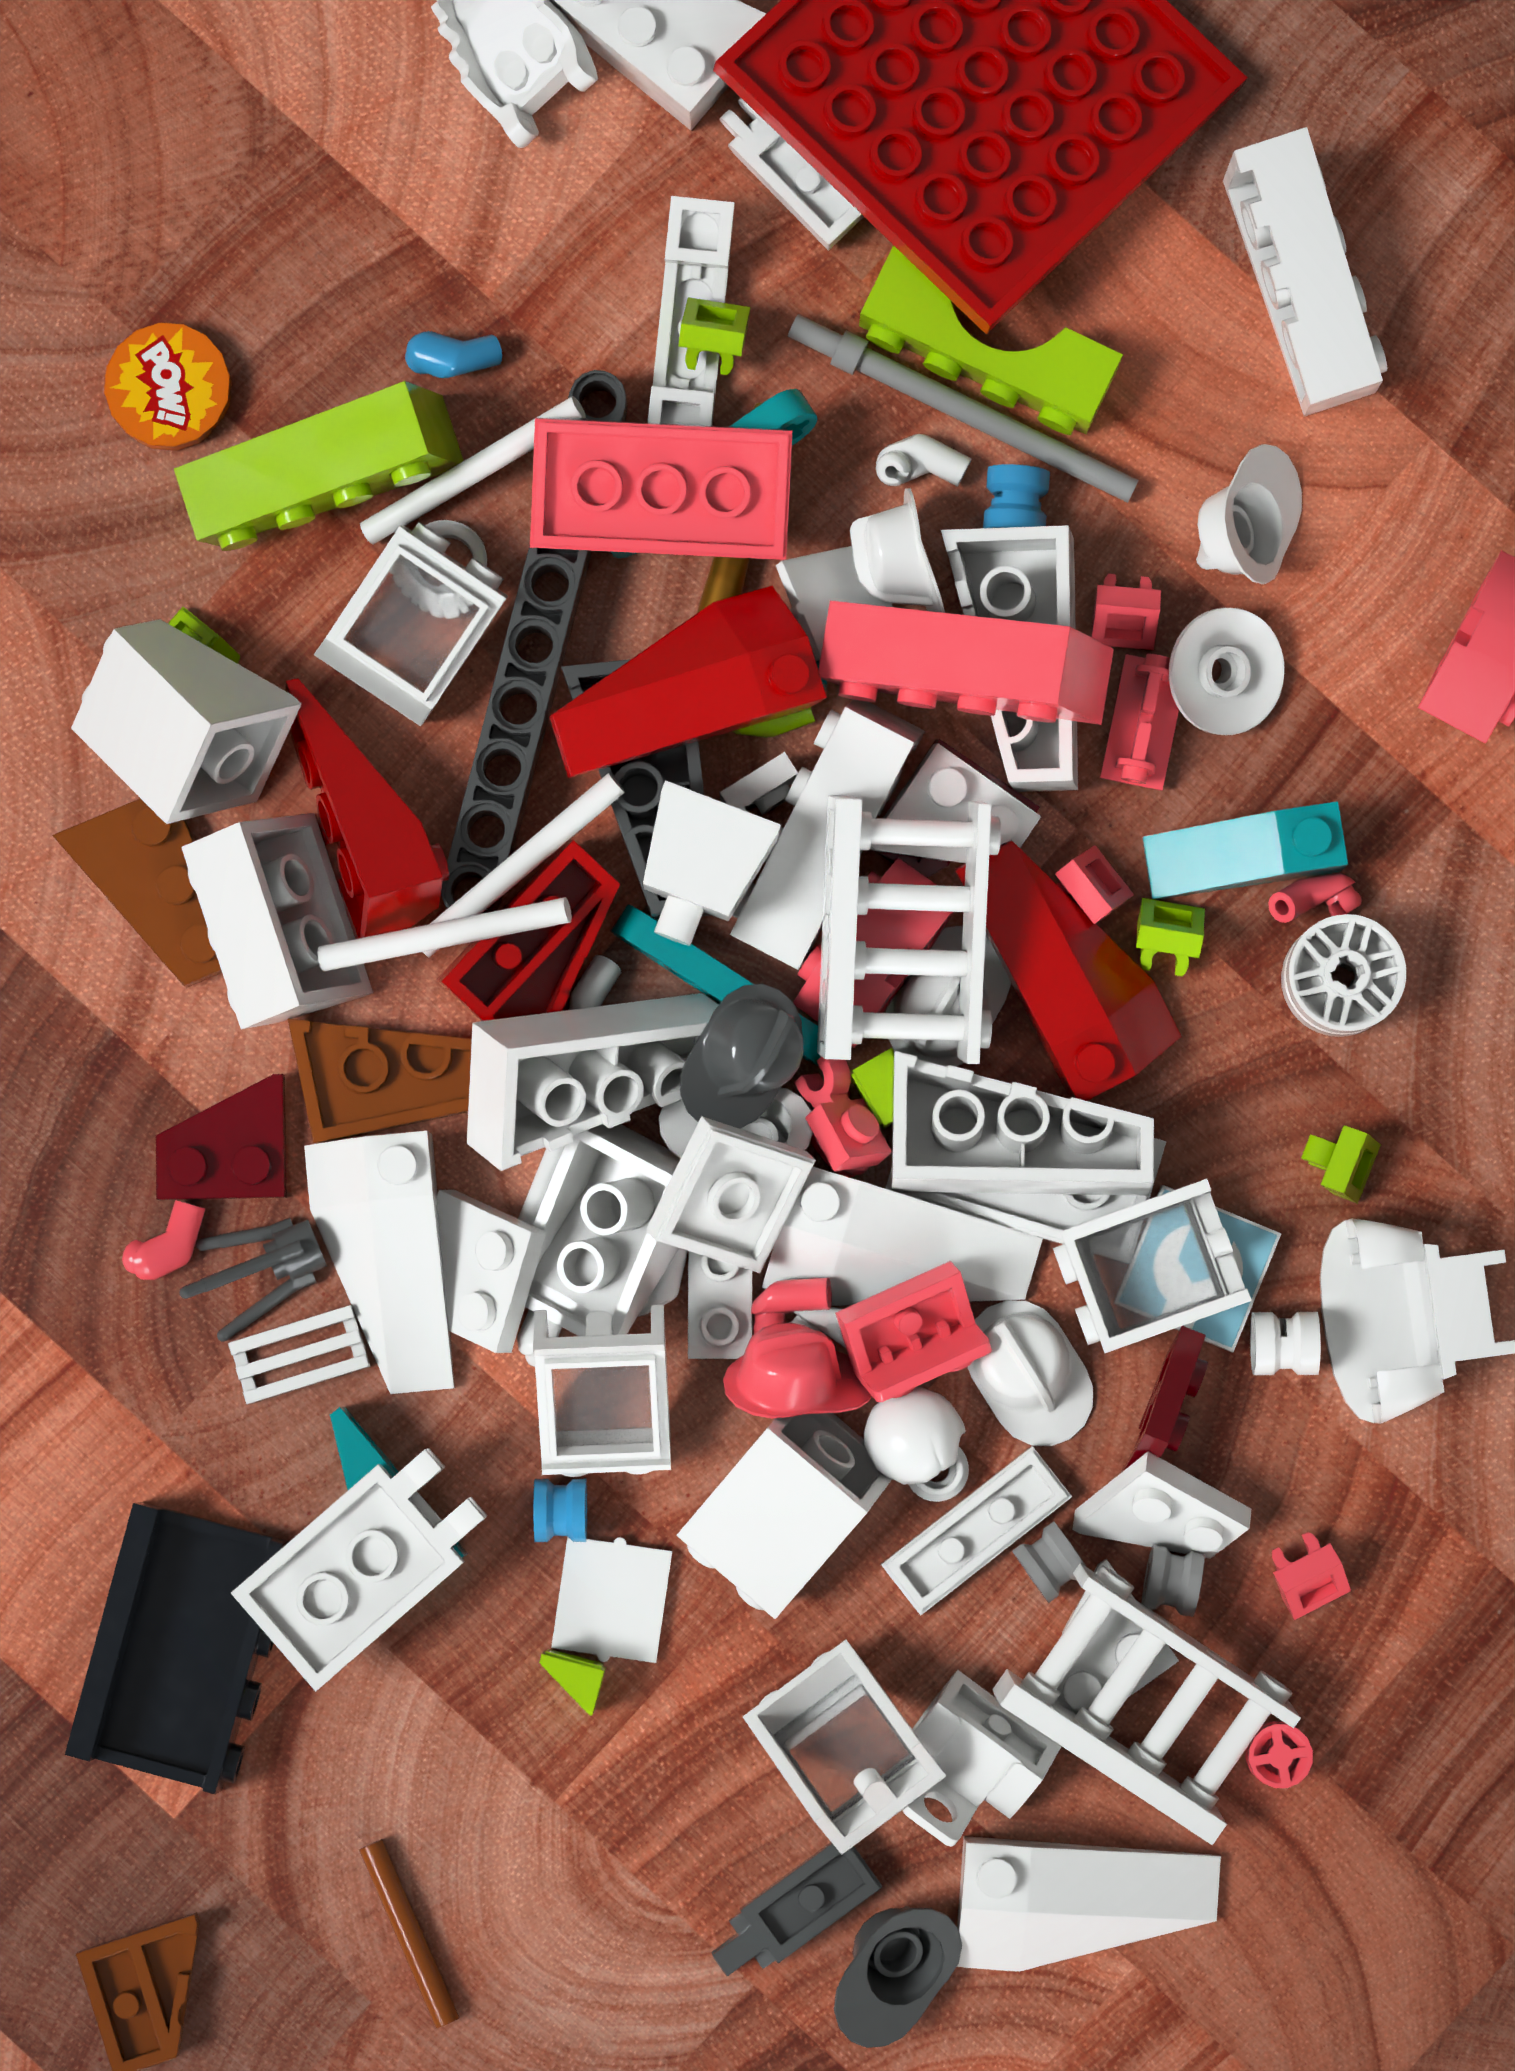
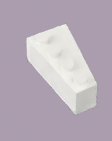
(1029, 579)
(575, 1069)

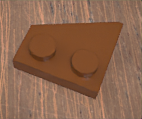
(142, 1991)

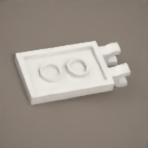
(356, 1569)

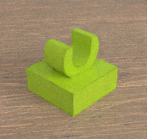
(713, 328)
(1170, 930)
(1345, 1163)

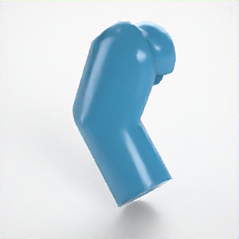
(451, 357)

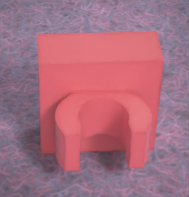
(1126, 614)
(1094, 884)
(1311, 1579)

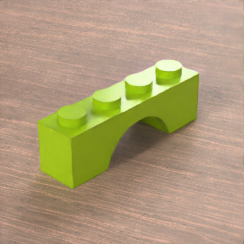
(1058, 379)

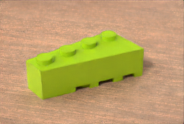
(319, 465)

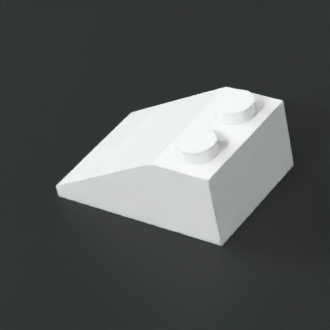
(597, 1226)

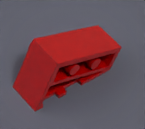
(536, 967)

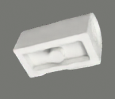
(983, 1755)

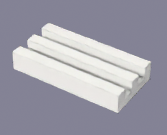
(247, 1370)

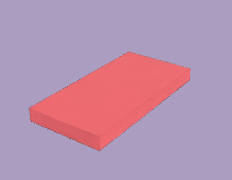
(661, 488)

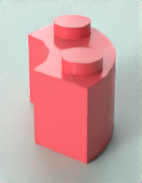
(1477, 673)
(879, 930)

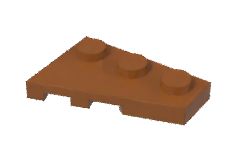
(146, 878)
(377, 1078)

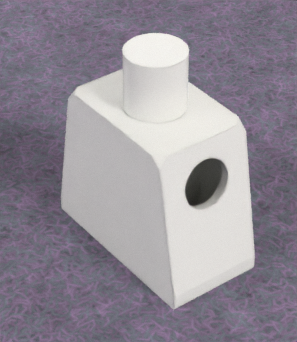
(703, 858)

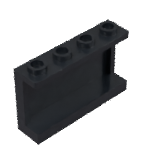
(175, 1651)

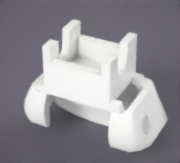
(1400, 1316)

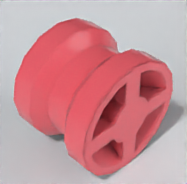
(1292, 1763)

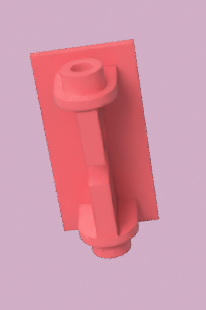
(1141, 724)

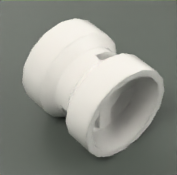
(1285, 1343)

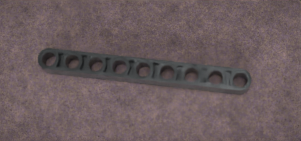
(521, 677)

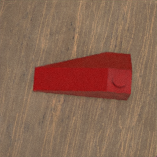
(707, 677)
(383, 850)
(1079, 988)

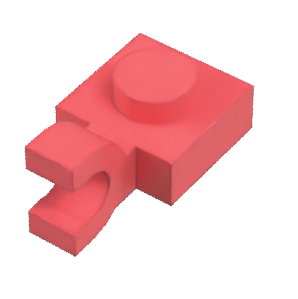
(841, 1125)

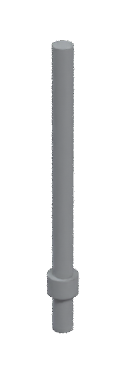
(852, 353)

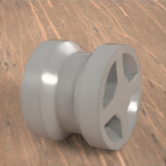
(1049, 1561)
(1173, 1580)

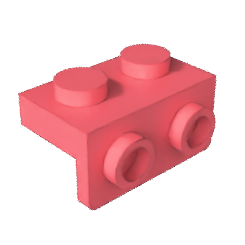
(912, 1333)

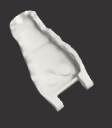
(514, 57)

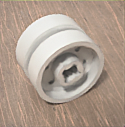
(1357, 946)

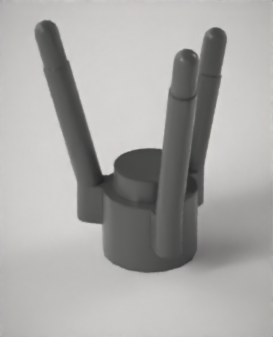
(290, 1253)

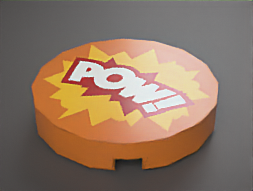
(167, 386)

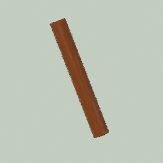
(409, 1933)

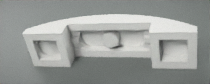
(694, 268)

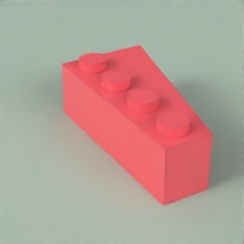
(966, 662)

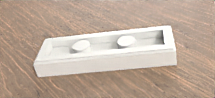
(976, 1530)

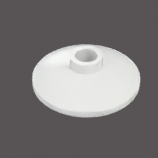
(1249, 674)

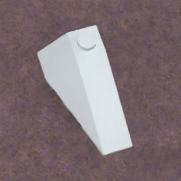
(382, 1232)
(880, 1238)
(1062, 1901)

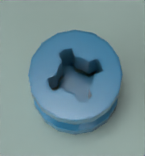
(560, 1510)

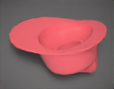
(793, 1373)

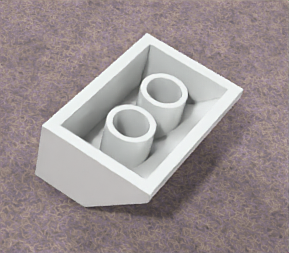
(266, 914)

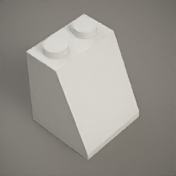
(182, 721)
(785, 1508)

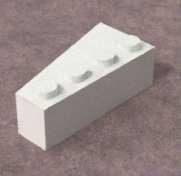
(665, 45)
(1304, 271)
(858, 760)
(1010, 1138)

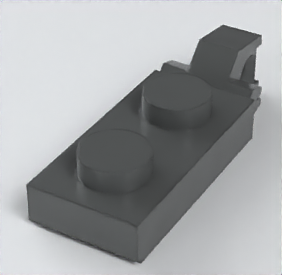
(797, 1908)

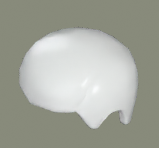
(913, 1436)

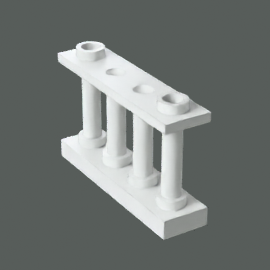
(852, 895)
(1142, 1765)

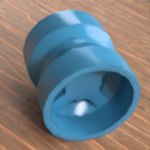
(1016, 496)

